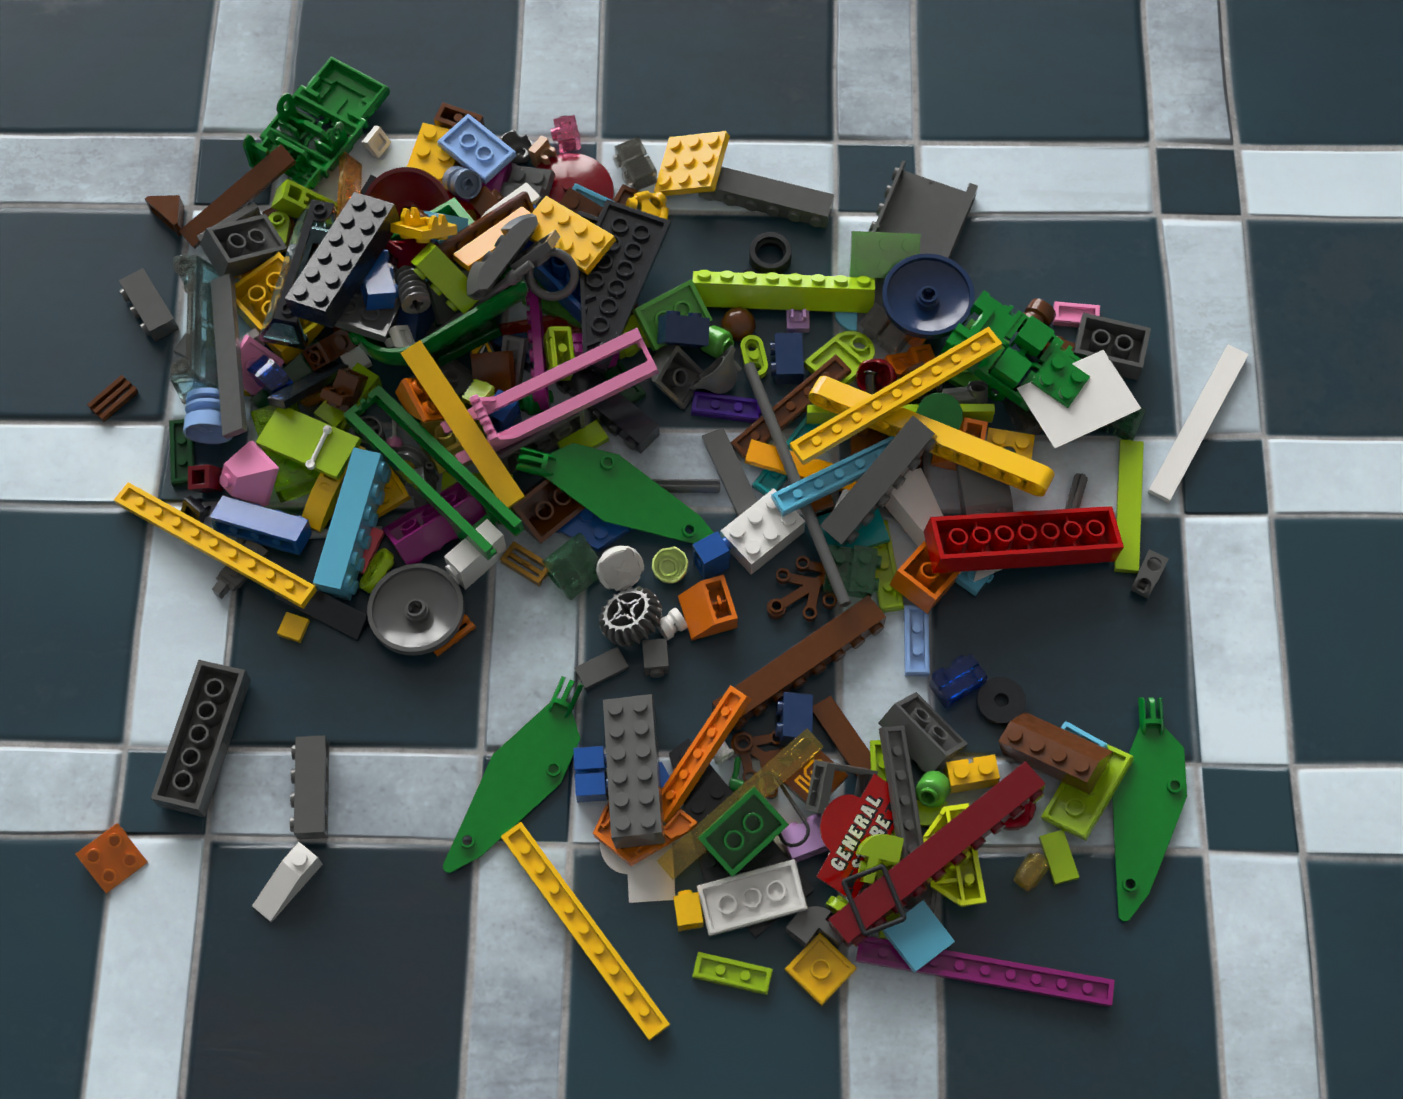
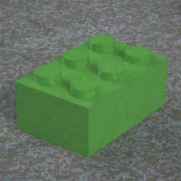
(878, 252)

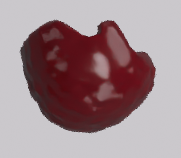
(885, 371)

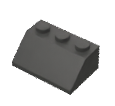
(928, 735)

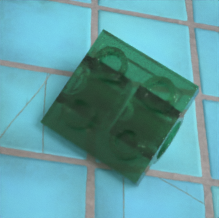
(572, 566)

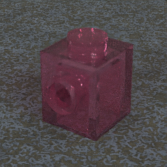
(566, 133)

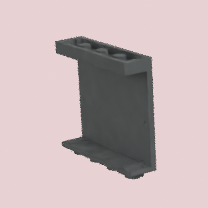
(926, 209)

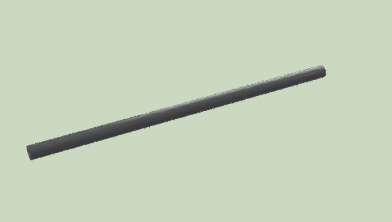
(793, 476)

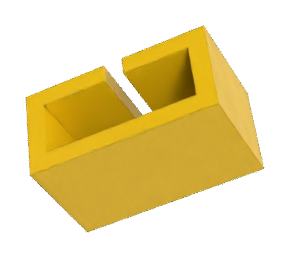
(968, 776)

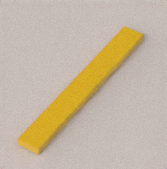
(462, 424)

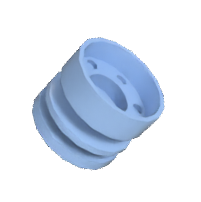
(203, 416)

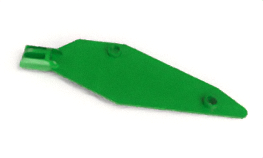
(615, 491)
(518, 777)
(1147, 806)

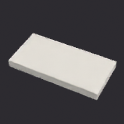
(752, 897)

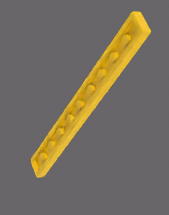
(895, 395)
(216, 545)
(585, 931)

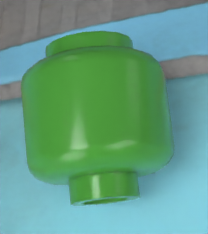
(719, 341)
(933, 789)

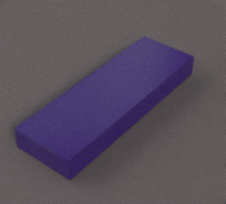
(725, 407)

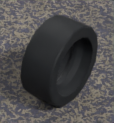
(770, 239)

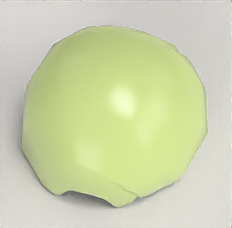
(670, 565)

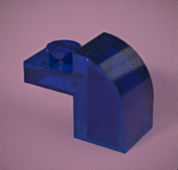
(269, 375)

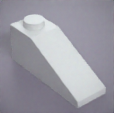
(287, 881)

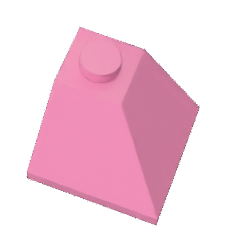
(250, 475)

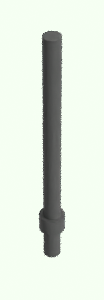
(511, 278)

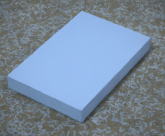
(476, 148)

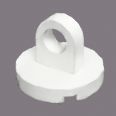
(619, 567)

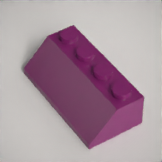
(426, 530)

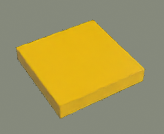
(820, 969)

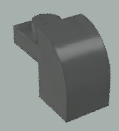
(809, 923)

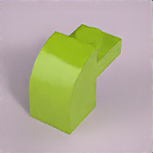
(878, 847)

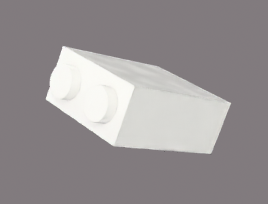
(467, 563)

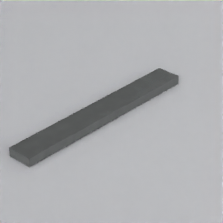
(228, 356)

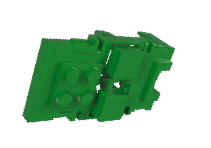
(337, 95)
(1056, 375)

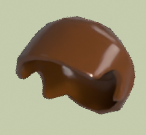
(739, 323)

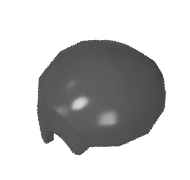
(519, 144)

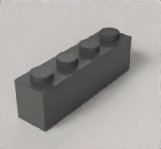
(311, 787)

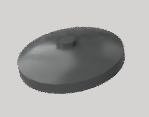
(415, 609)

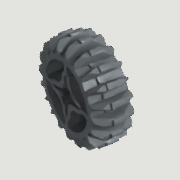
(616, 618)

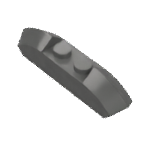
(486, 273)

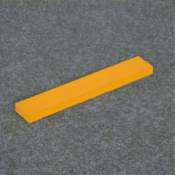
(767, 457)

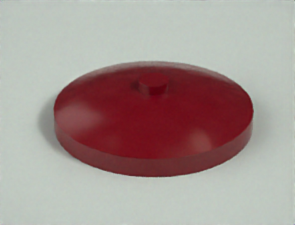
(578, 169)
(409, 188)

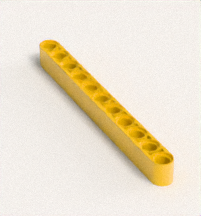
(951, 443)

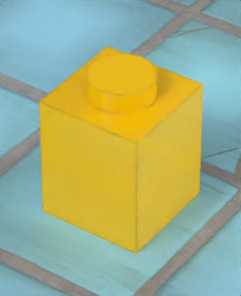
(688, 910)

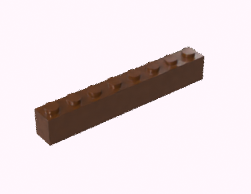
(809, 657)

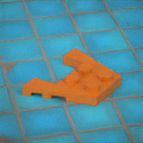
(677, 827)

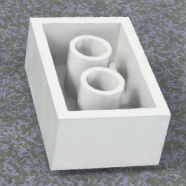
(761, 533)

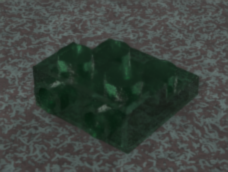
(856, 569)

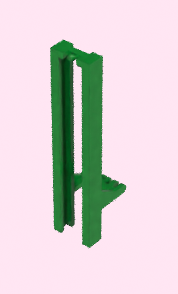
(495, 510)

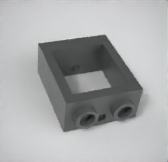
(822, 781)

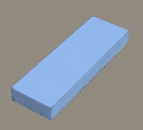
(916, 641)

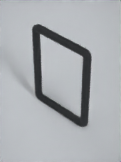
(855, 910)

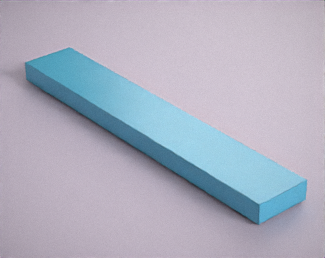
(827, 480)

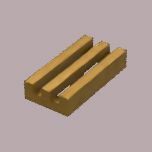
(508, 554)

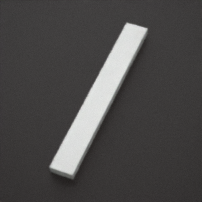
(1197, 423)

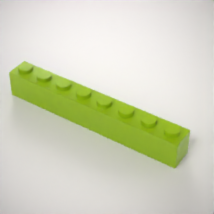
(785, 291)

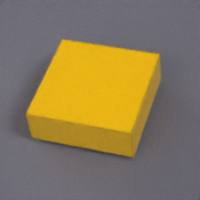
(293, 627)

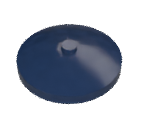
(927, 296)

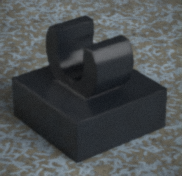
(195, 509)

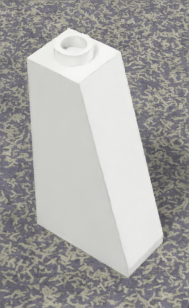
(914, 505)

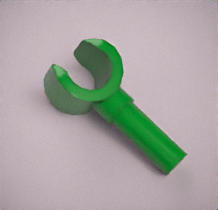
(734, 782)

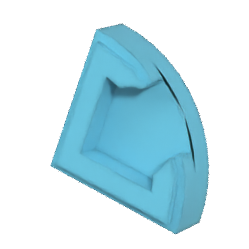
(847, 320)

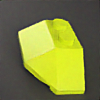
(964, 882)

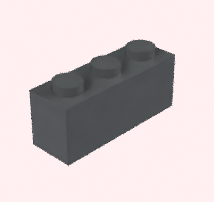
(147, 305)

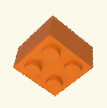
(919, 583)

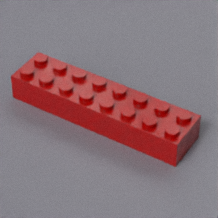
(1022, 539)

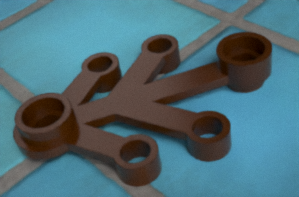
(808, 586)
(753, 750)

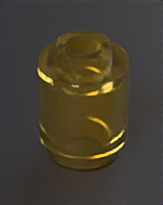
(1031, 871)

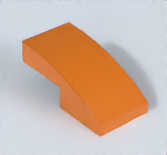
(914, 355)

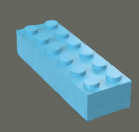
(352, 524)

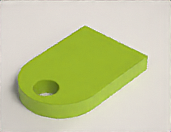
(844, 348)

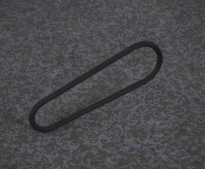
(802, 818)

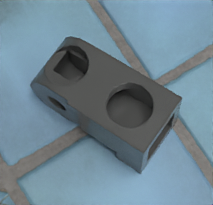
(1149, 573)

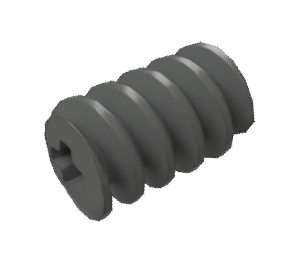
(412, 290)

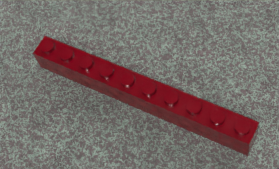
(940, 852)

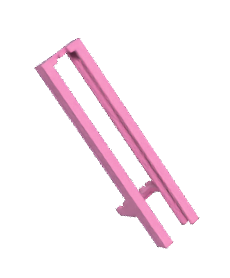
(486, 405)

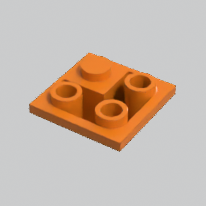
(417, 401)

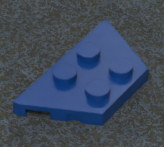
(596, 532)

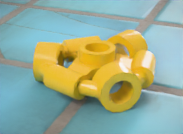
(657, 200)

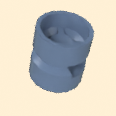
(462, 182)

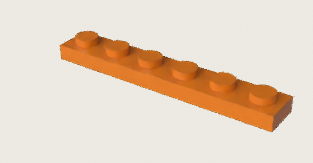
(702, 750)

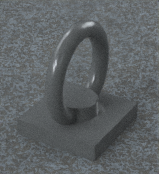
(538, 254)

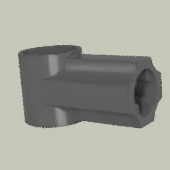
(974, 393)

